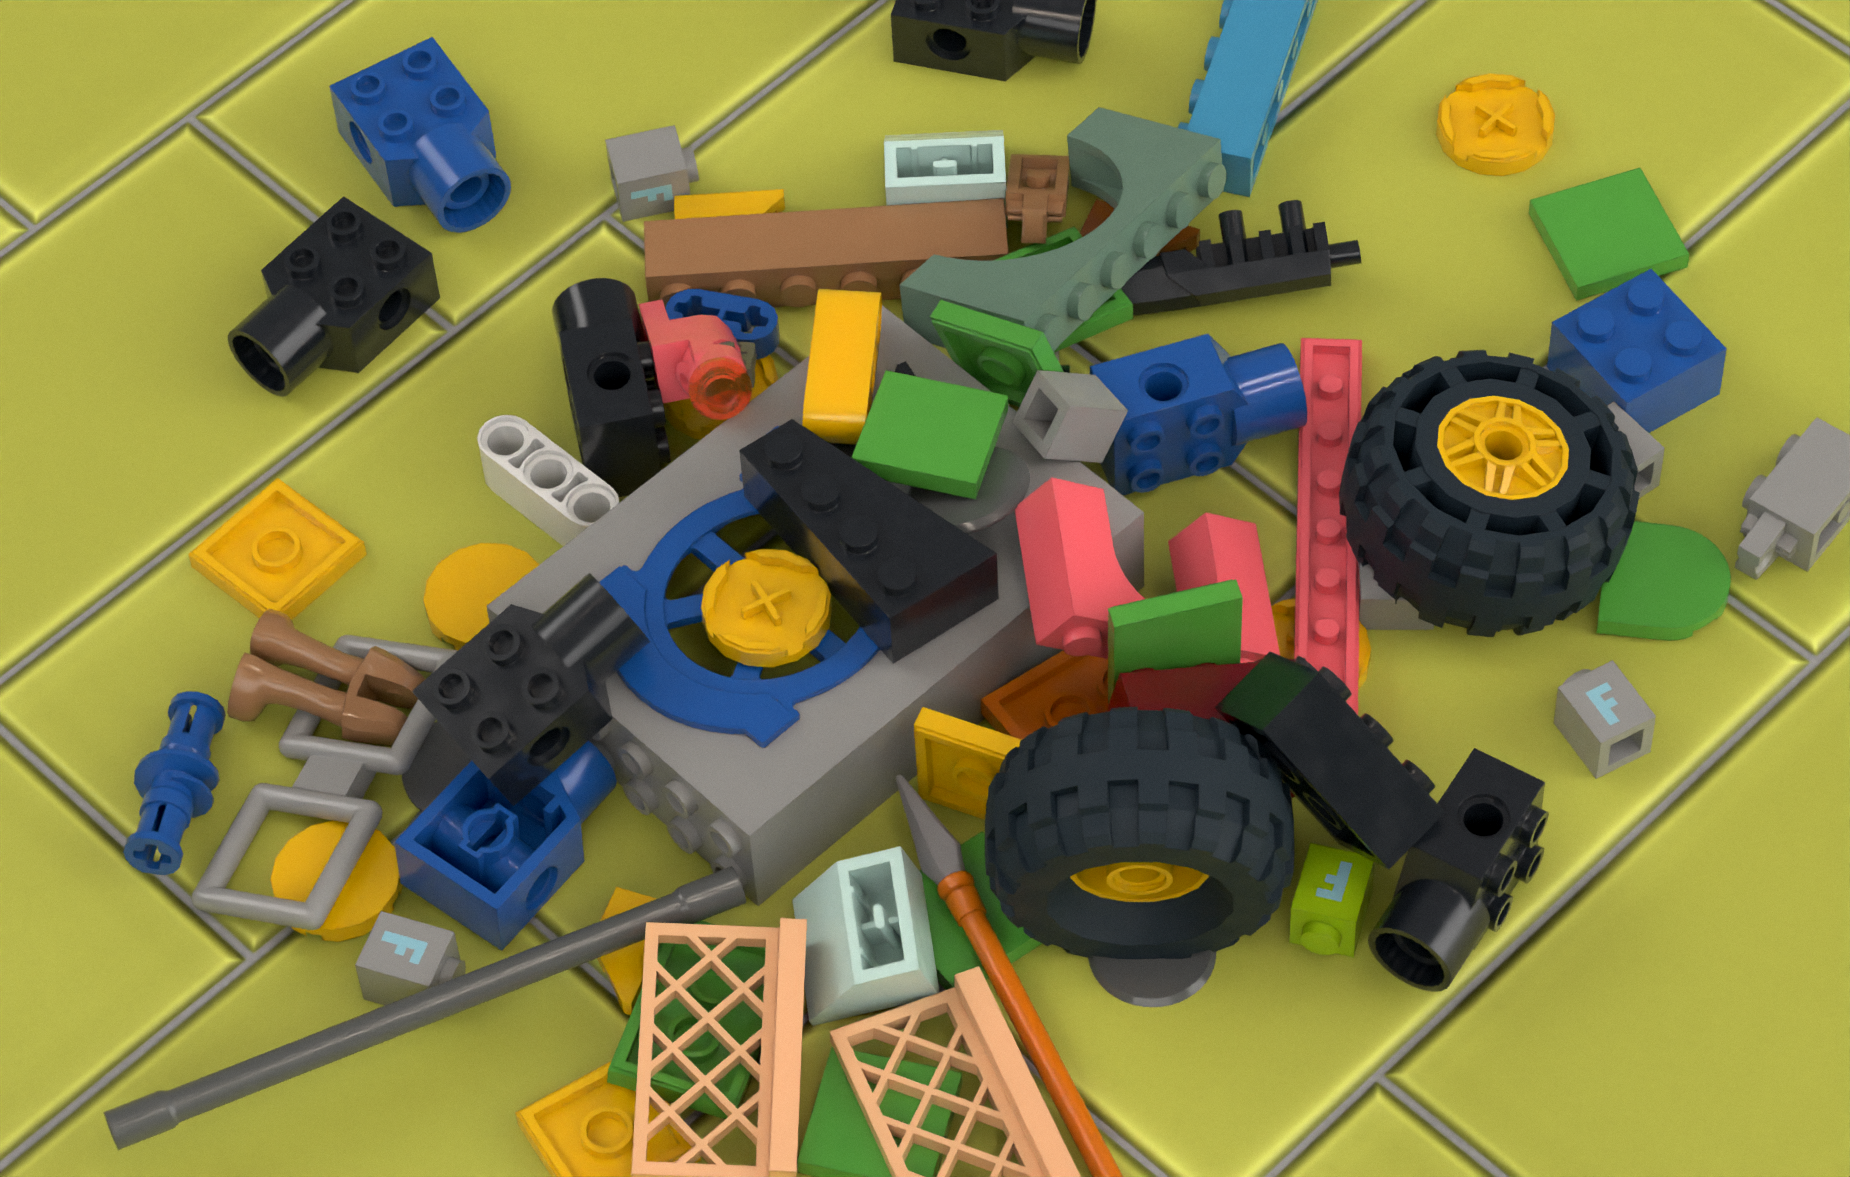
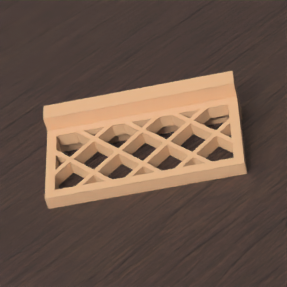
(779, 1040)
(990, 1056)

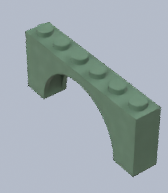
(1141, 168)

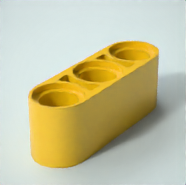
(842, 364)

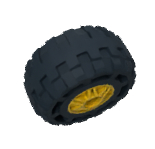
(1489, 492)
(1139, 834)

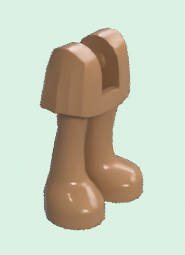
(357, 712)

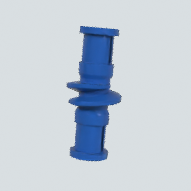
(175, 783)

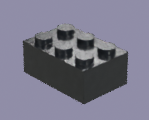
(1333, 757)

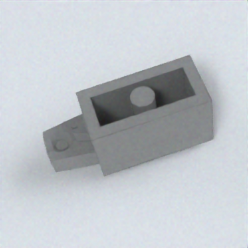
(1799, 503)

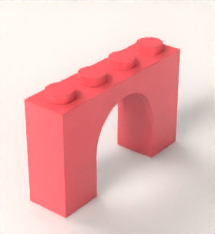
(1077, 577)

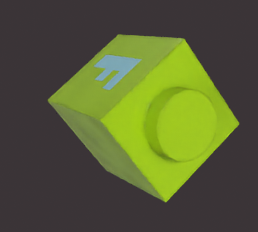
(1331, 900)

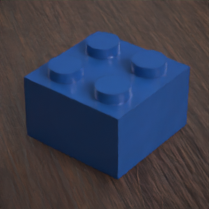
(1640, 351)

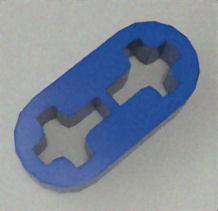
(735, 311)

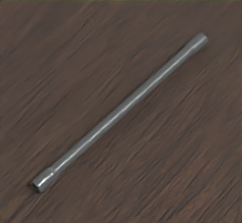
(168, 1108)

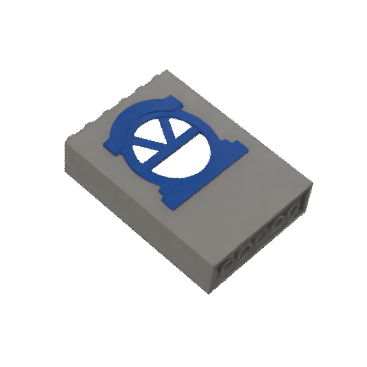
(794, 761)

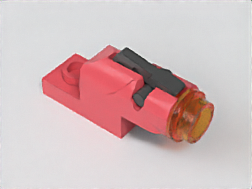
(699, 361)

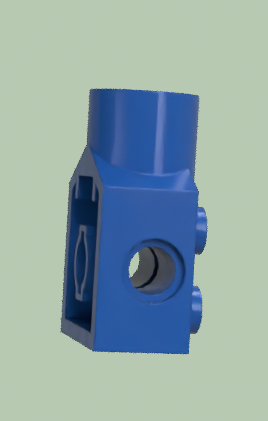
(423, 136)
(1196, 409)
(499, 861)

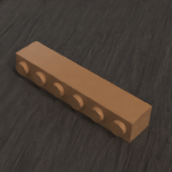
(796, 253)

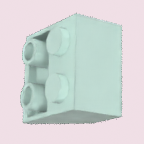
(944, 167)
(866, 937)

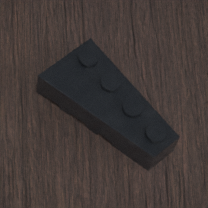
(877, 548)

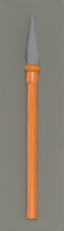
(943, 863)

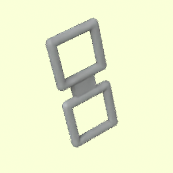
(326, 788)

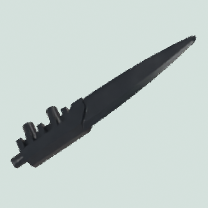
(1241, 265)

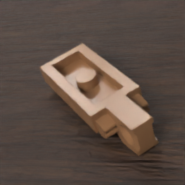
(1037, 193)

